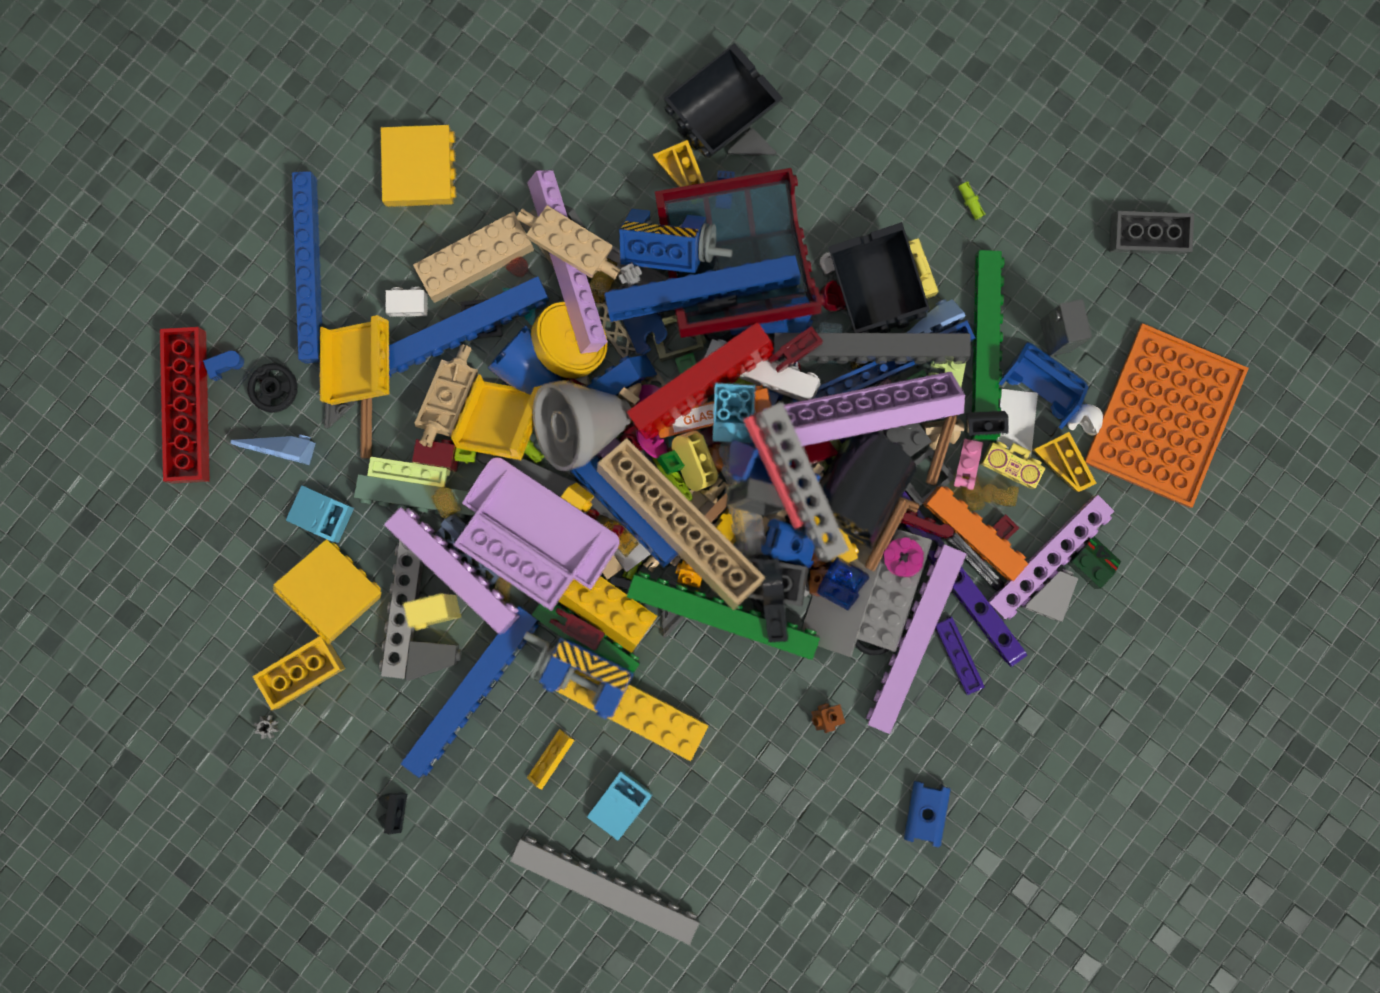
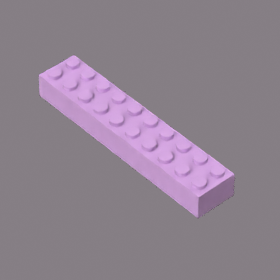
(875, 408)

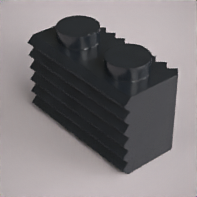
(987, 423)

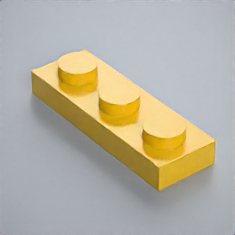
(550, 759)

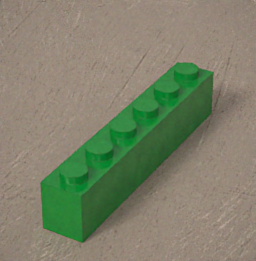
(606, 649)

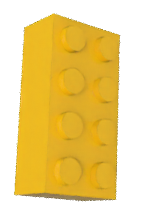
(298, 673)

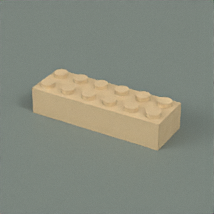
(473, 257)

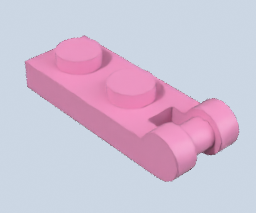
(968, 463)

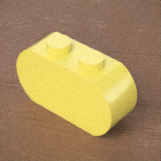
(699, 467)

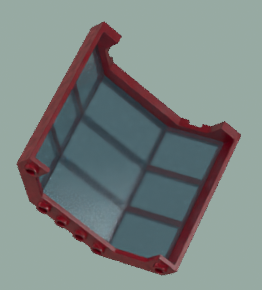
(758, 222)

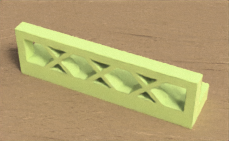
(408, 472)

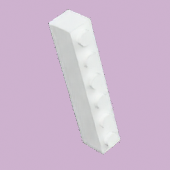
(787, 382)

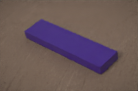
(959, 656)

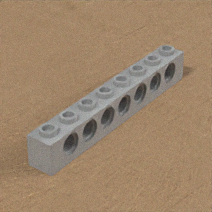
(811, 488)
(412, 591)

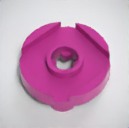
(905, 546)

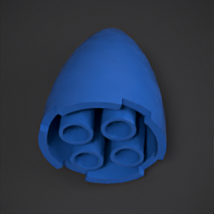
(520, 366)

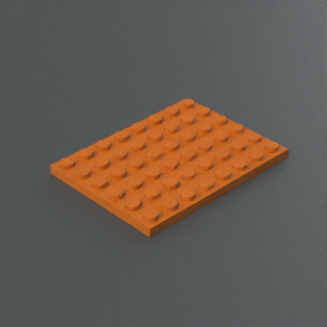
(1166, 415)

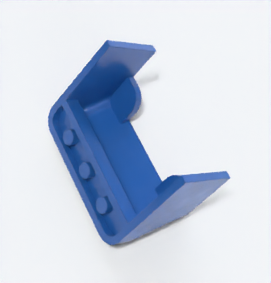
(1049, 380)
(747, 463)

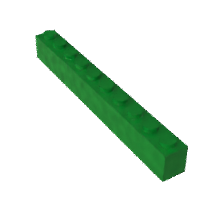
(987, 335)
(718, 614)

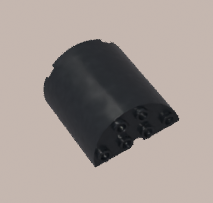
(720, 101)
(879, 280)
(866, 484)

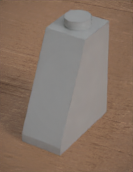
(1054, 596)

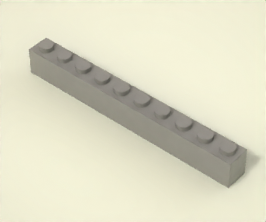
(605, 890)

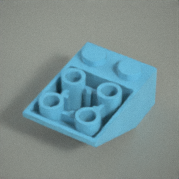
(731, 406)
(319, 514)
(620, 805)

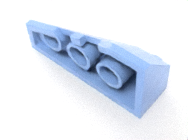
(939, 318)
(287, 447)

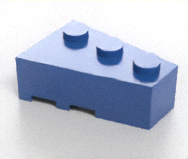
(626, 374)

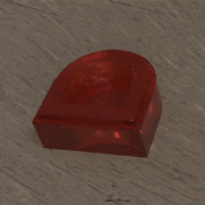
(518, 267)

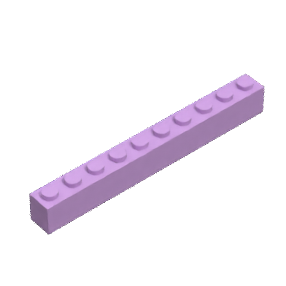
(572, 282)
(916, 639)

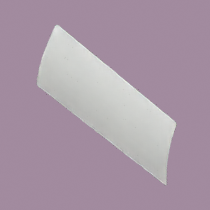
(1021, 413)

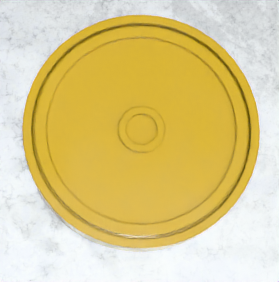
(557, 345)

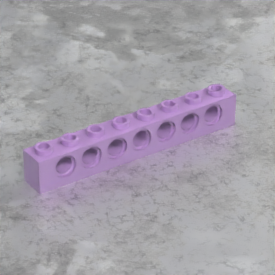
(1101, 512)

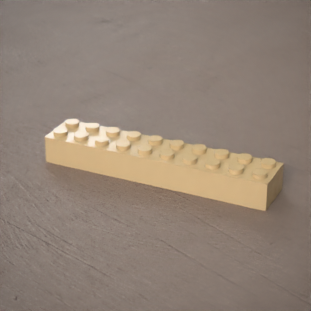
(680, 523)

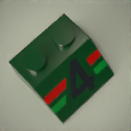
(1094, 563)

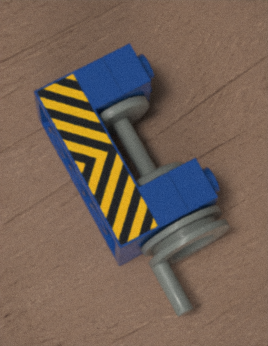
(668, 246)
(559, 663)

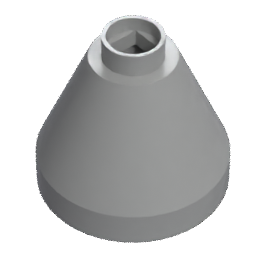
(576, 422)

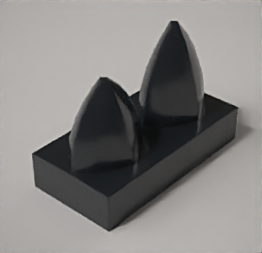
(395, 805)

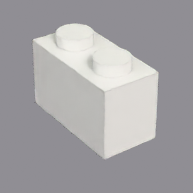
(406, 302)

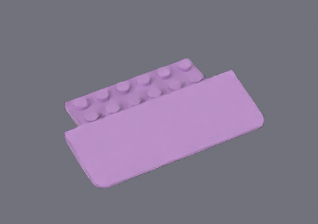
(532, 535)

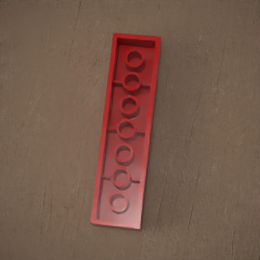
(699, 381)
(184, 405)

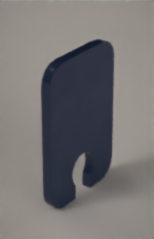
(641, 326)

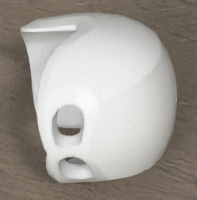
(1089, 418)

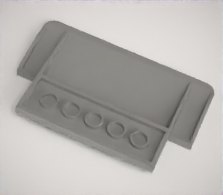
(878, 612)

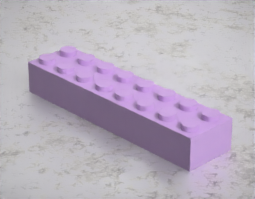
(455, 573)

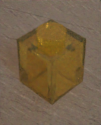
(446, 502)

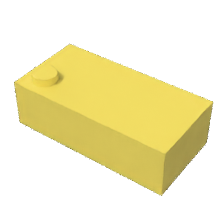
(431, 610)

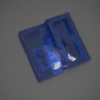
(842, 583)

